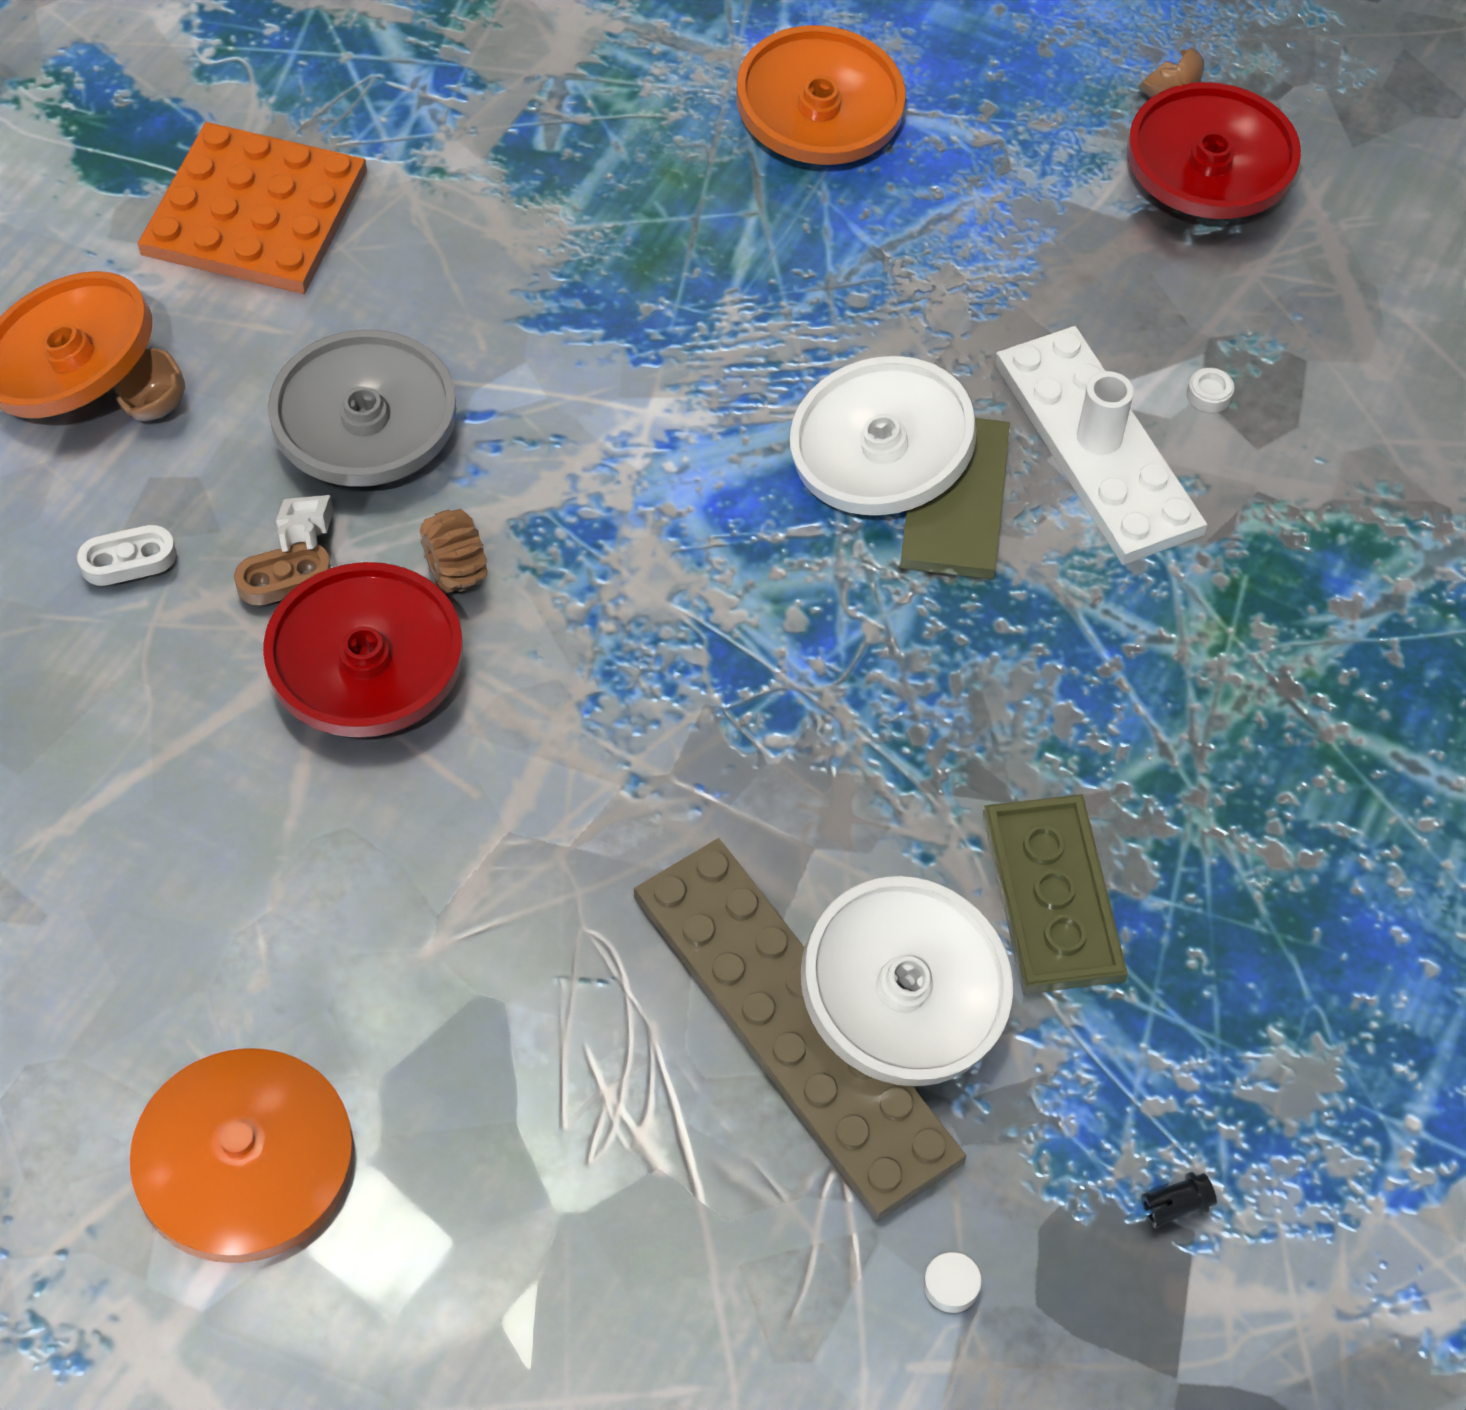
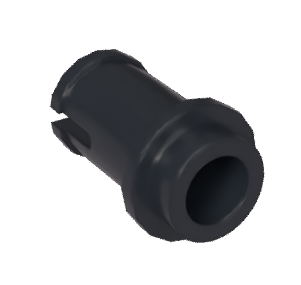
(1182, 1199)

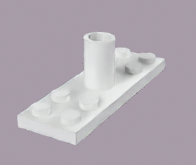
(1100, 444)

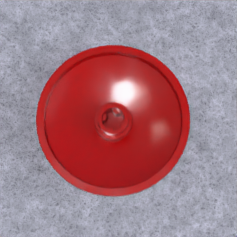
(1213, 150)
(363, 649)

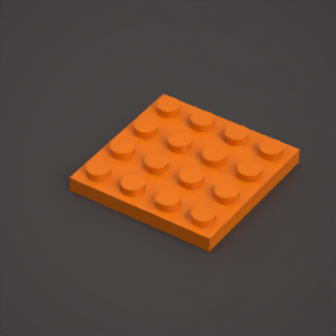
(253, 207)

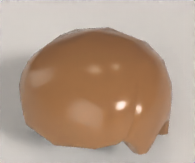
(1170, 75)
(151, 387)

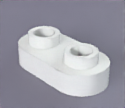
(127, 554)

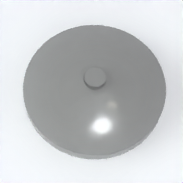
(362, 407)

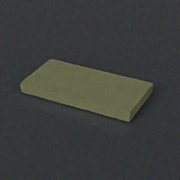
(962, 525)
(1054, 894)

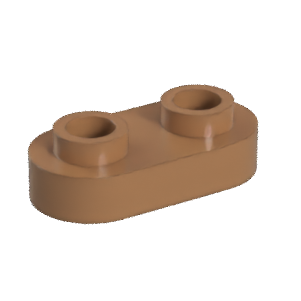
(279, 571)

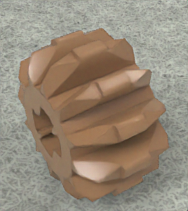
(453, 550)

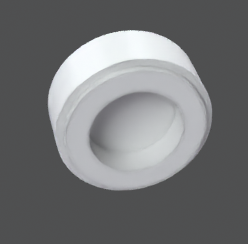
(1210, 390)
(952, 1282)

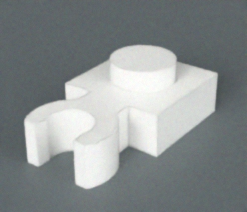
(303, 520)

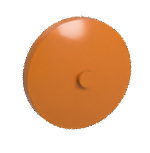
(820, 94)
(70, 343)
(242, 1155)

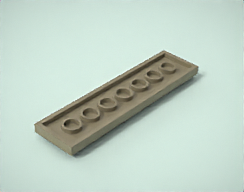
(751, 970)

